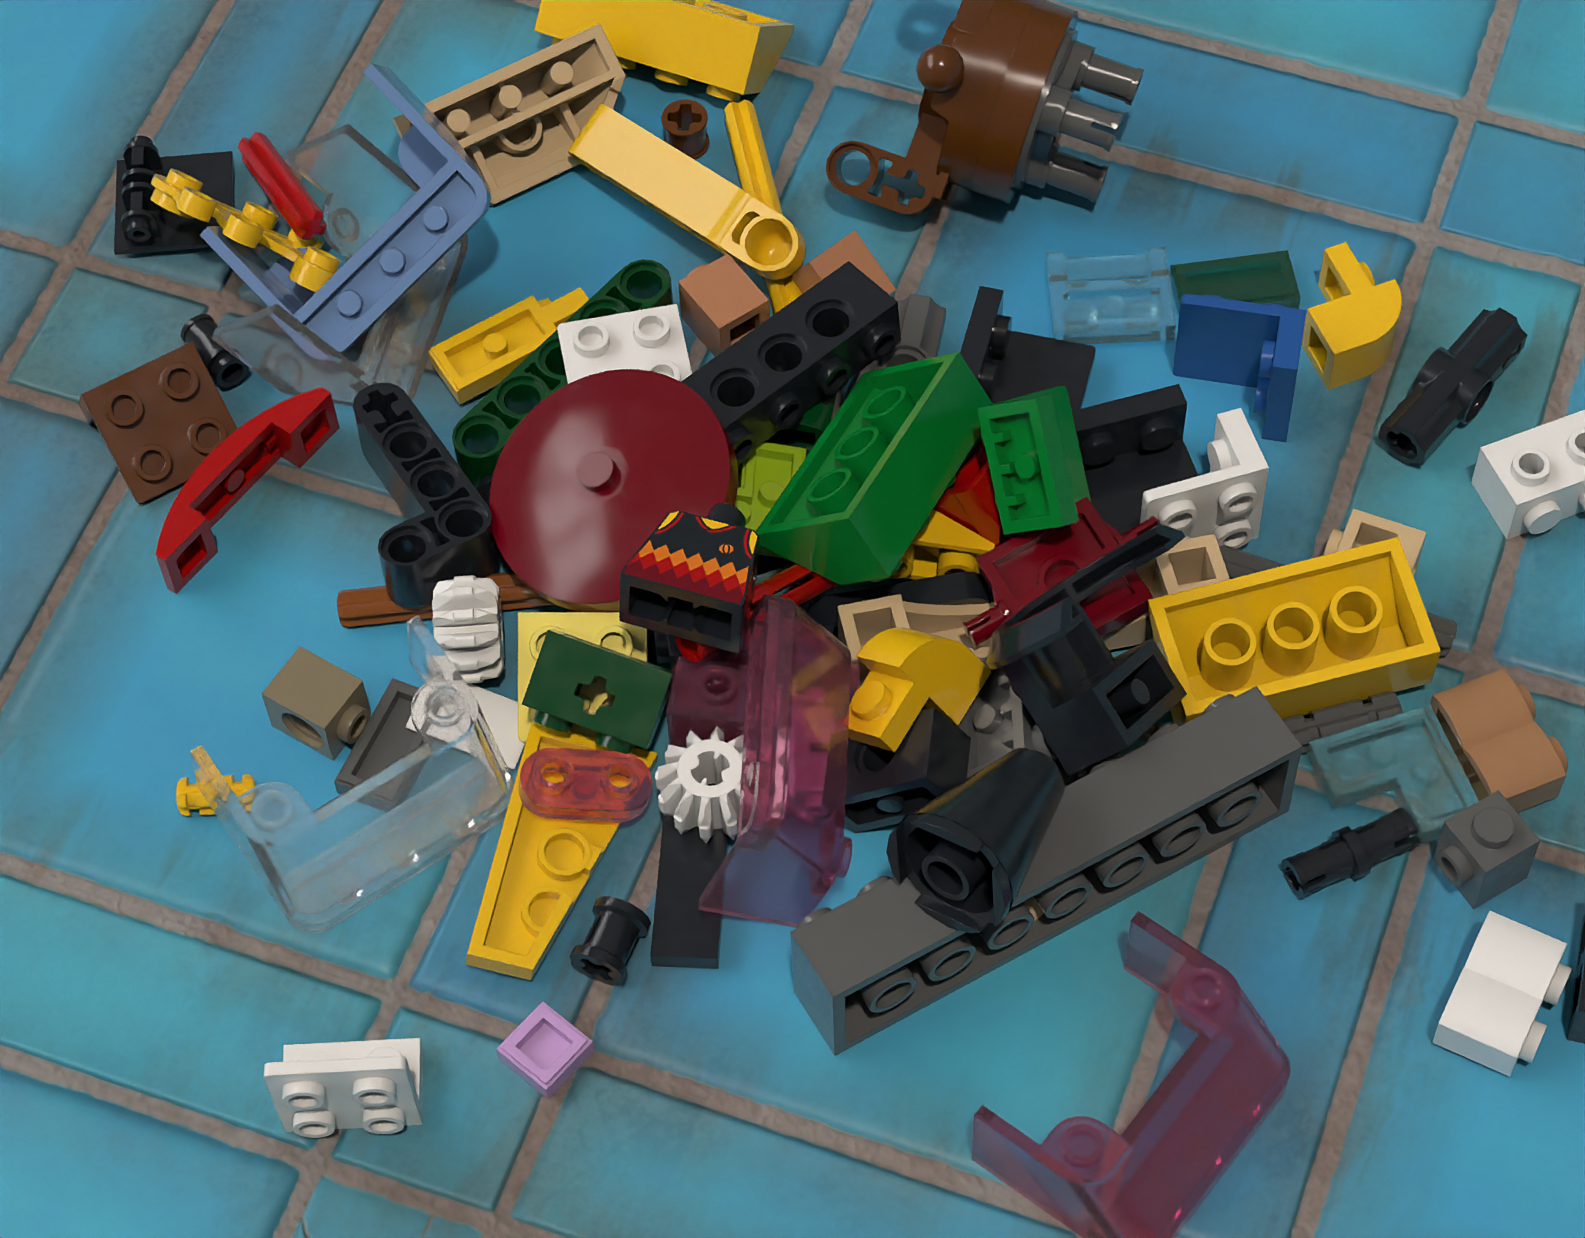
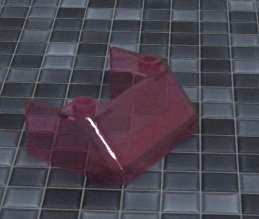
(791, 769)
(1184, 1134)

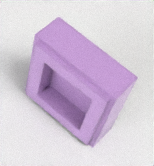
(545, 1050)

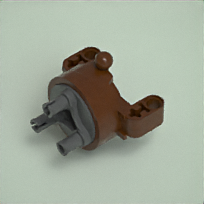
(995, 109)

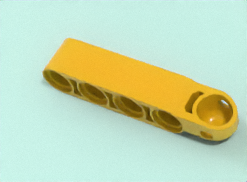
(689, 194)

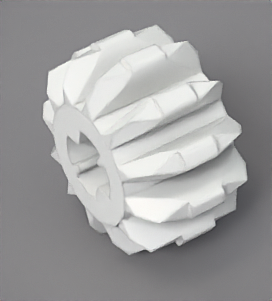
(470, 626)
(686, 781)

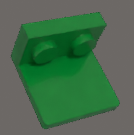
(1034, 460)

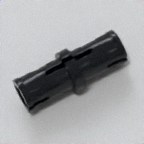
(1350, 852)

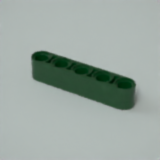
(493, 420)

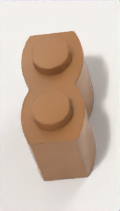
(1499, 742)

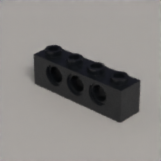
(798, 357)

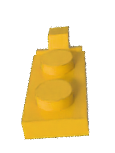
(496, 346)

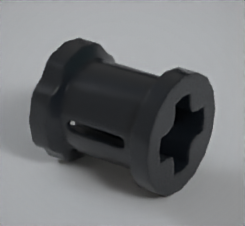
(610, 940)

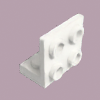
(628, 340)
(1225, 499)
(348, 1086)

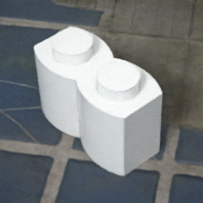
(1501, 993)

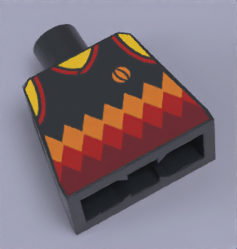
(694, 578)

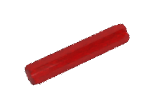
(282, 186)

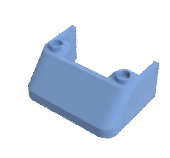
(399, 253)

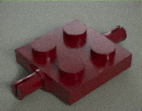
(1043, 557)

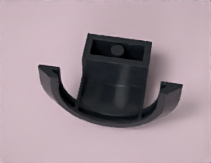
(1067, 675)

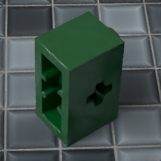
(569, 663)

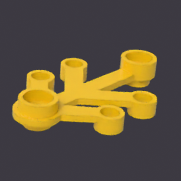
(253, 224)

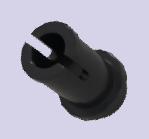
(222, 365)

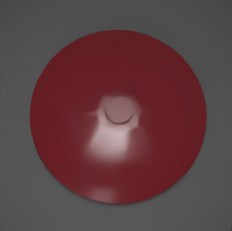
(598, 476)

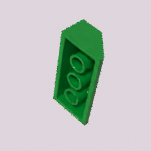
(878, 470)

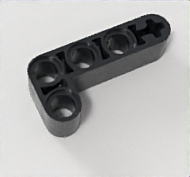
(446, 516)

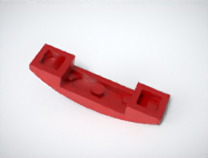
(287, 430)

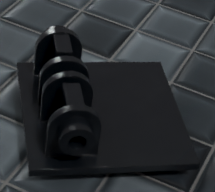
(144, 225)

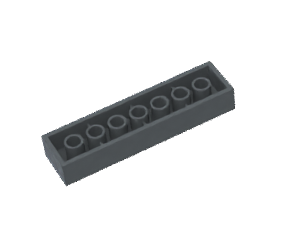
(1107, 841)

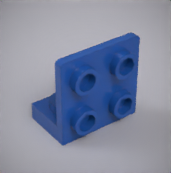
(1243, 347)

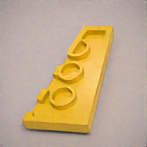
(538, 870)

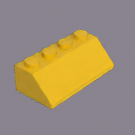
(679, 38)
(1300, 633)

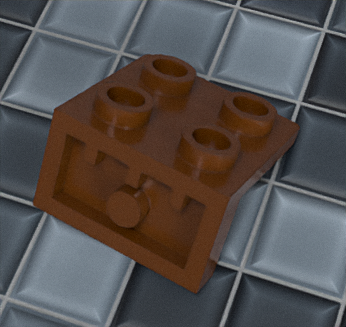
(159, 421)

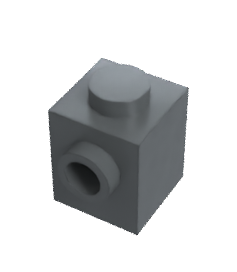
(1486, 849)

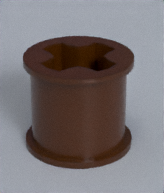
(686, 127)

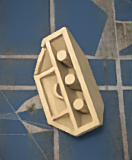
(530, 112)

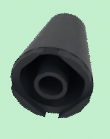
(978, 840)

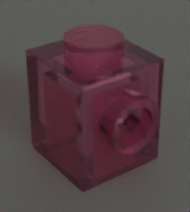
(706, 697)

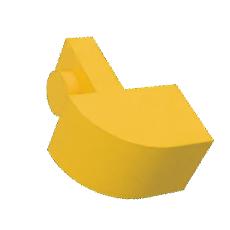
(1356, 325)
(910, 674)

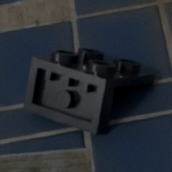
(1019, 362)
(1132, 449)

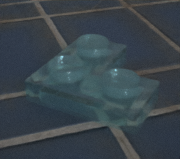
(1398, 755)

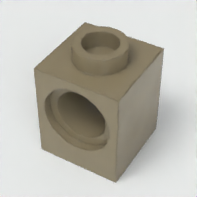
(317, 703)

